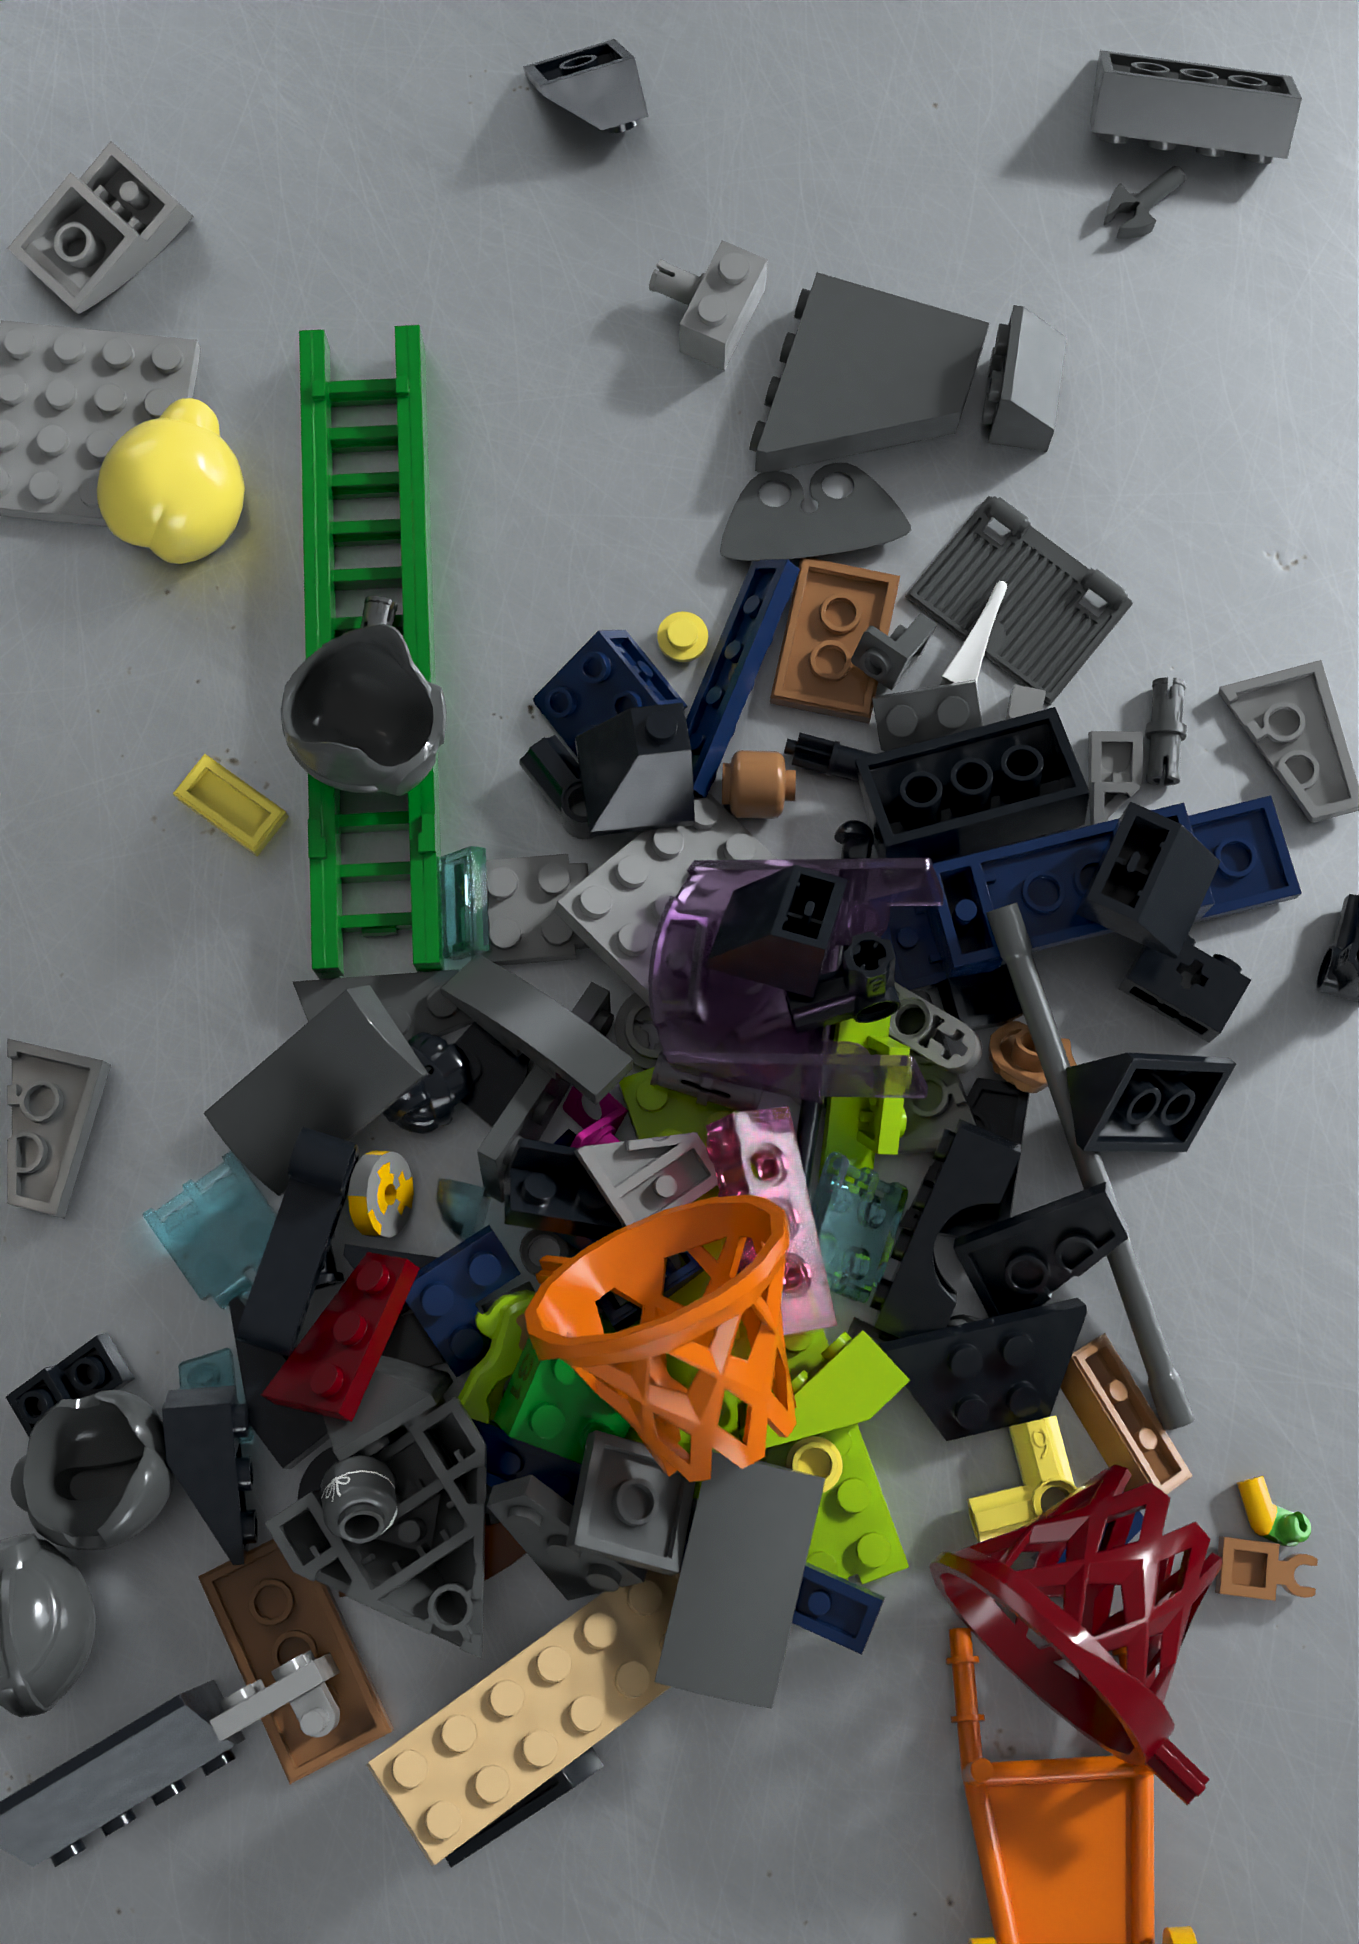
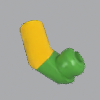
(1269, 1519)

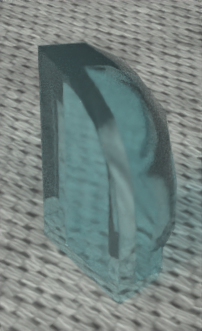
(462, 1207)

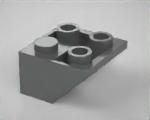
(395, 1396)

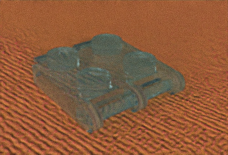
(855, 1225)
(216, 1232)

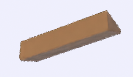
(1121, 1417)

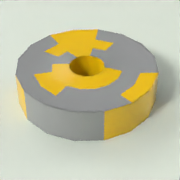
(380, 1194)

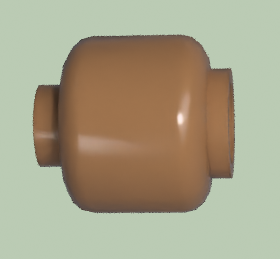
(757, 784)

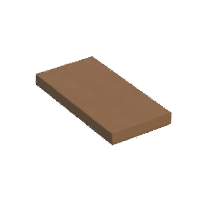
(271, 1619)

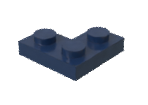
(447, 1296)

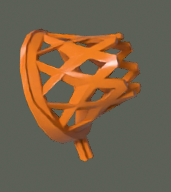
(631, 1364)

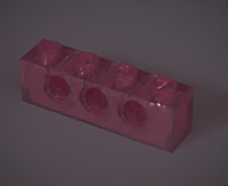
(771, 1145)

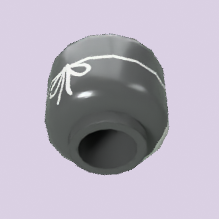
(358, 1498)

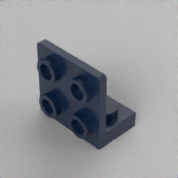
(601, 683)

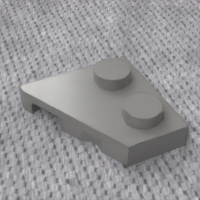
(649, 1173)

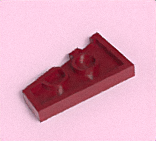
(345, 1343)

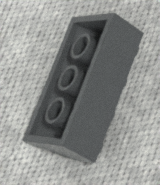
(1194, 106)

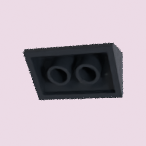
(1144, 1100)

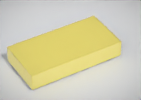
(230, 805)

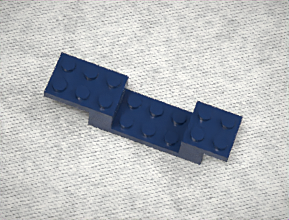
(1050, 881)

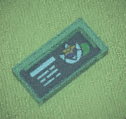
(464, 903)

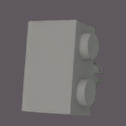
(717, 301)

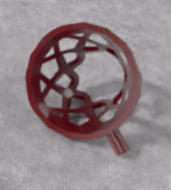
(1105, 1704)

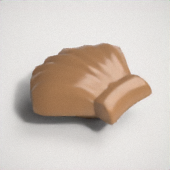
(1016, 1058)

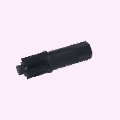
(824, 756)

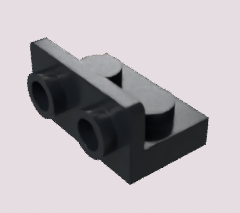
(554, 1193)

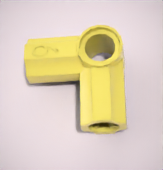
(1041, 1465)

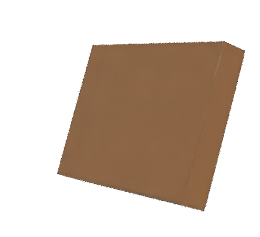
(823, 627)

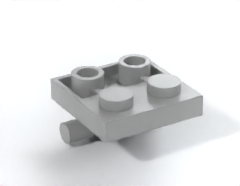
(297, 1683)

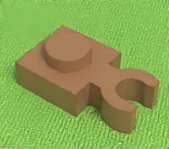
(1254, 1569)

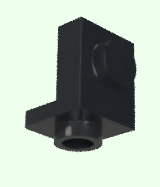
(981, 998)

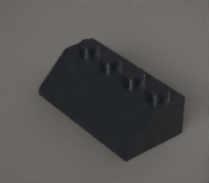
(974, 789)

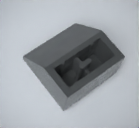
(1024, 382)

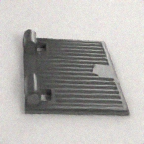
(1040, 626)

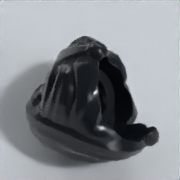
(435, 1096)

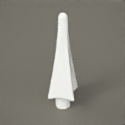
(969, 658)

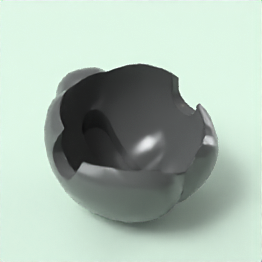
(94, 1471)

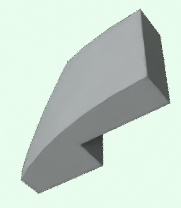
(1113, 770)

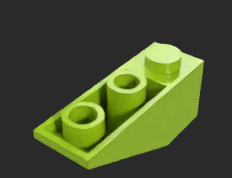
(844, 1391)

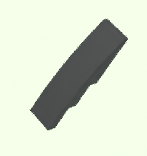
(538, 1027)

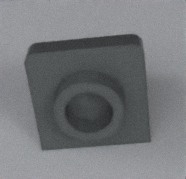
(891, 657)

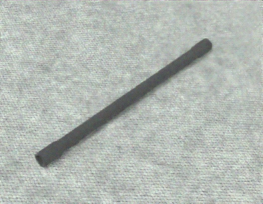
(1016, 951)

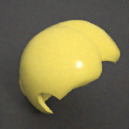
(173, 484)

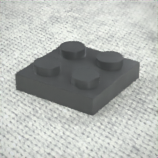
(629, 1506)

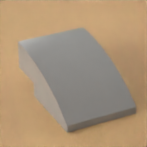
(99, 230)

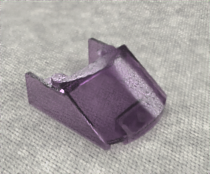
(743, 1028)

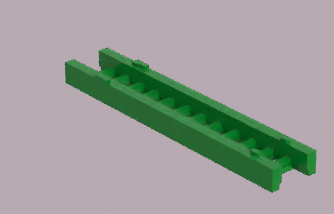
(415, 624)

